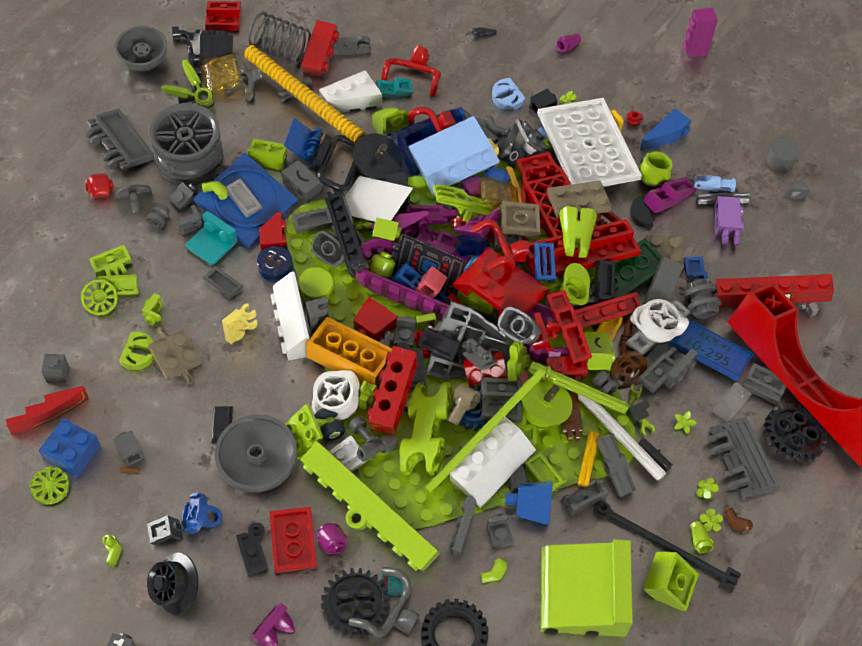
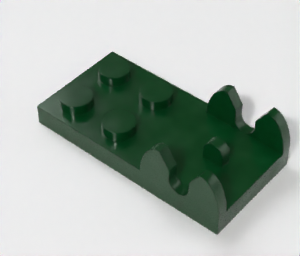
(635, 271)

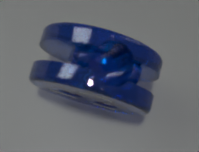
(274, 263)

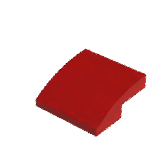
(223, 15)

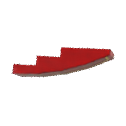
(571, 328)
(53, 407)

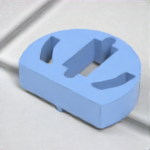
(508, 103)

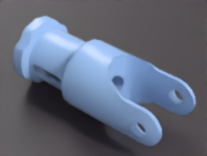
(715, 183)

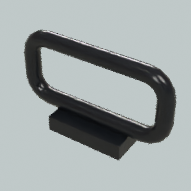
(323, 158)

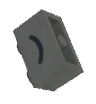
(302, 181)

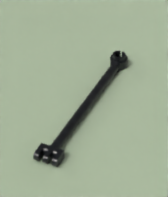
(725, 577)

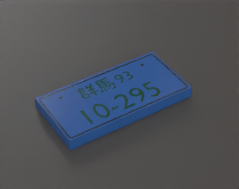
(713, 350)

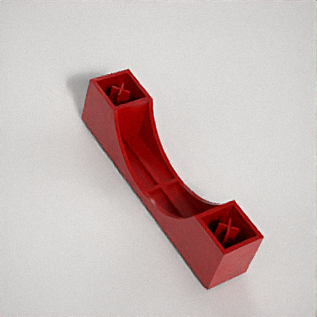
(770, 329)

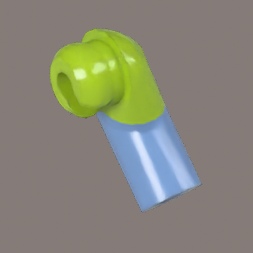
(545, 137)

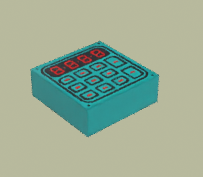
(394, 585)

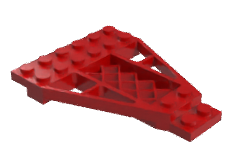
(608, 241)

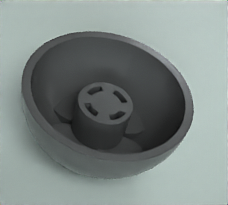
(141, 48)

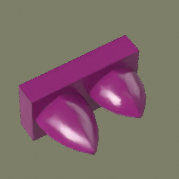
(279, 619)

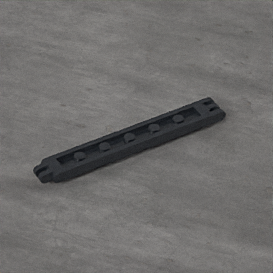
(346, 232)

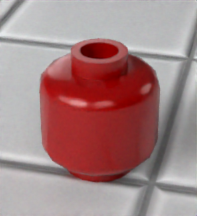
(98, 185)

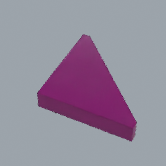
(466, 229)

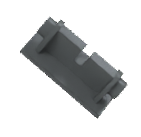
(479, 356)

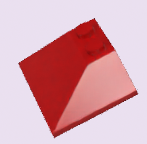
(501, 286)

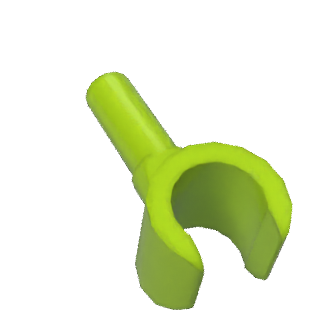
(633, 395)

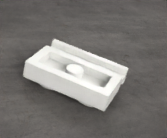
(347, 453)

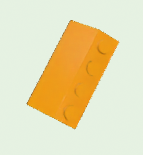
(347, 350)

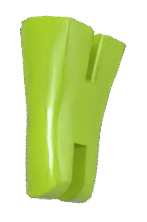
(575, 231)

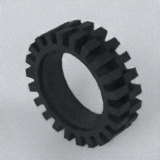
(454, 609)

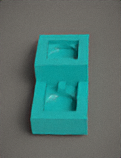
(397, 88)

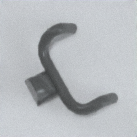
(400, 616)

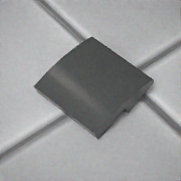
(495, 394)

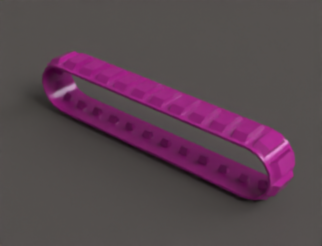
(429, 305)

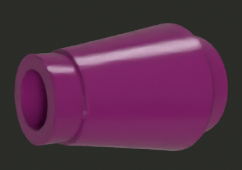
(567, 42)

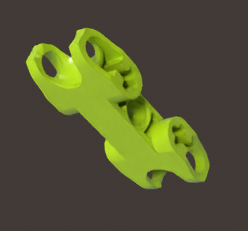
(425, 440)

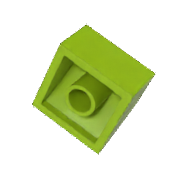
(671, 580)

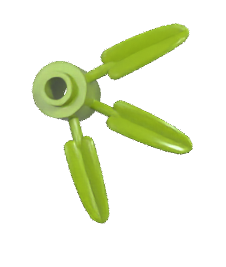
(195, 81)

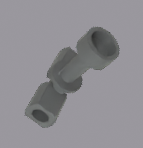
(373, 443)

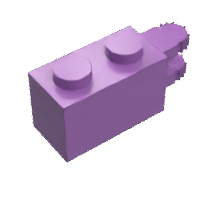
(728, 219)

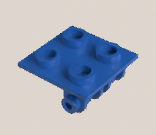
(303, 140)

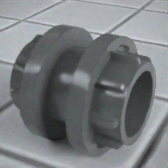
(701, 295)

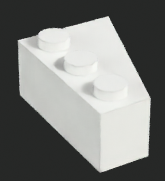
(352, 93)

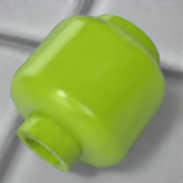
(382, 264)

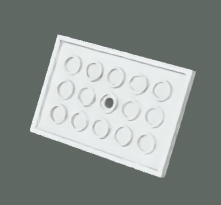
(589, 143)

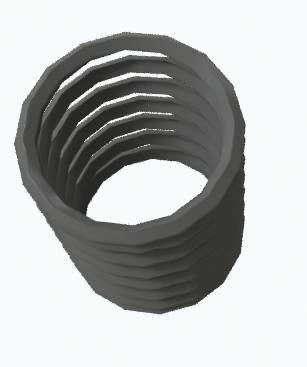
(267, 24)

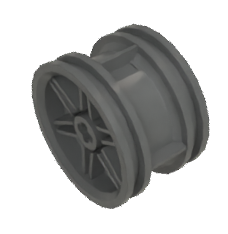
(184, 132)

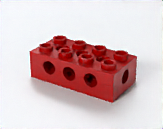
(397, 361)

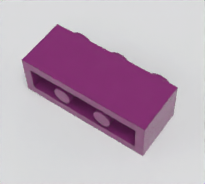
(700, 32)

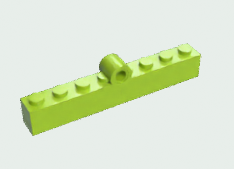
(370, 506)

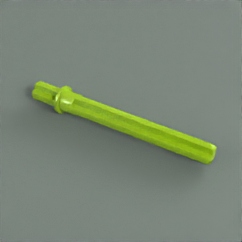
(579, 388)

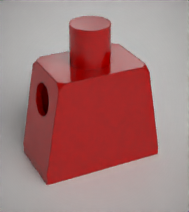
(374, 320)

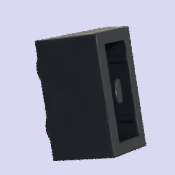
(211, 42)

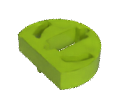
(139, 341)

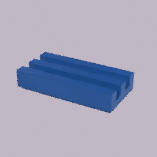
(552, 277)

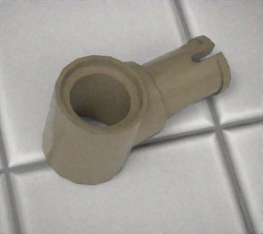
(464, 400)

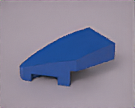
(694, 268)

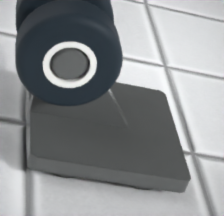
(532, 145)

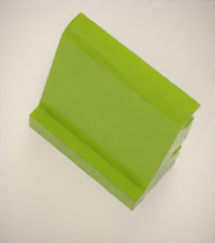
(587, 588)

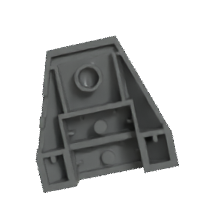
(464, 324)

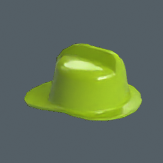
(576, 284)

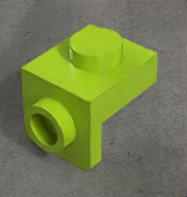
(151, 309)

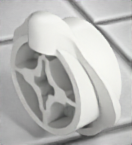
(659, 320)
(337, 384)

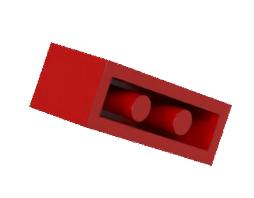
(320, 48)

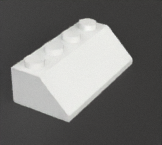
(291, 317)
(492, 462)

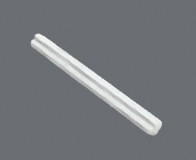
(623, 437)

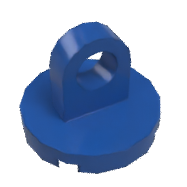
(195, 514)

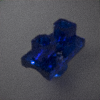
(471, 245)

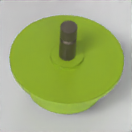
(546, 404)

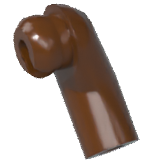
(737, 523)

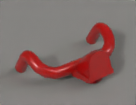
(418, 62)
(440, 123)
(515, 252)

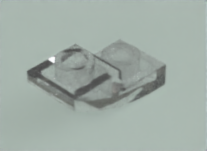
(732, 402)

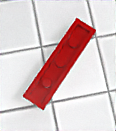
(607, 310)

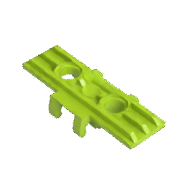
(464, 203)

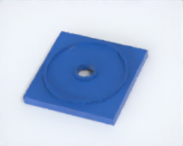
(262, 185)

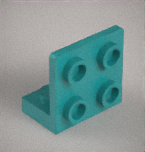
(212, 240)

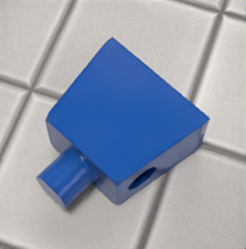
(532, 501)

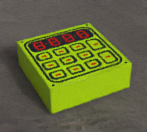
(425, 321)

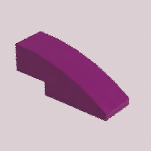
(669, 194)

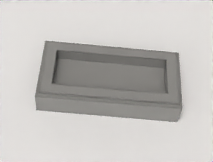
(243, 198)

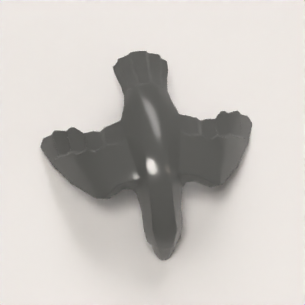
(248, 79)

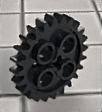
(800, 445)
(353, 584)

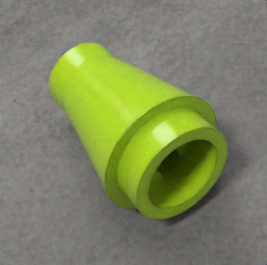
(701, 539)

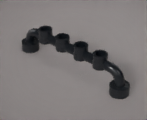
(193, 60)

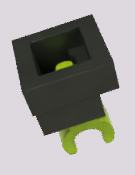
(638, 413)

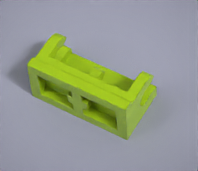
(268, 154)

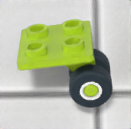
(311, 428)

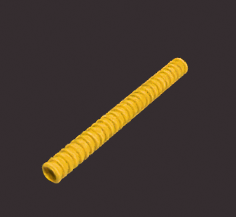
(304, 94)

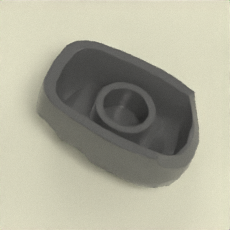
(327, 249)
(519, 326)

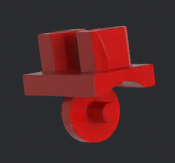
(547, 331)

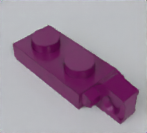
(438, 213)

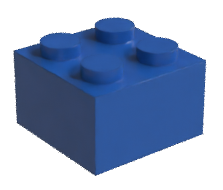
(69, 448)

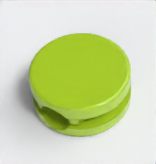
(316, 284)

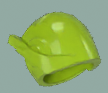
(655, 169)

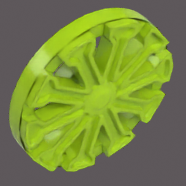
(99, 297)
(49, 485)

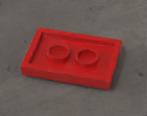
(292, 540)

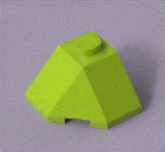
(389, 120)

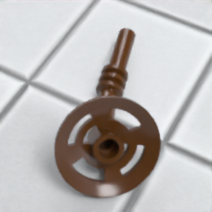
(627, 366)

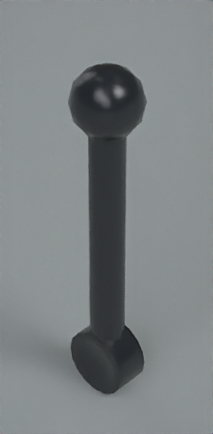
(396, 247)

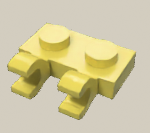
(237, 322)

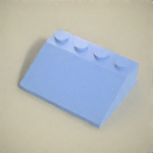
(454, 154)

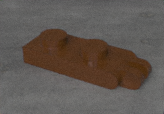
(574, 422)

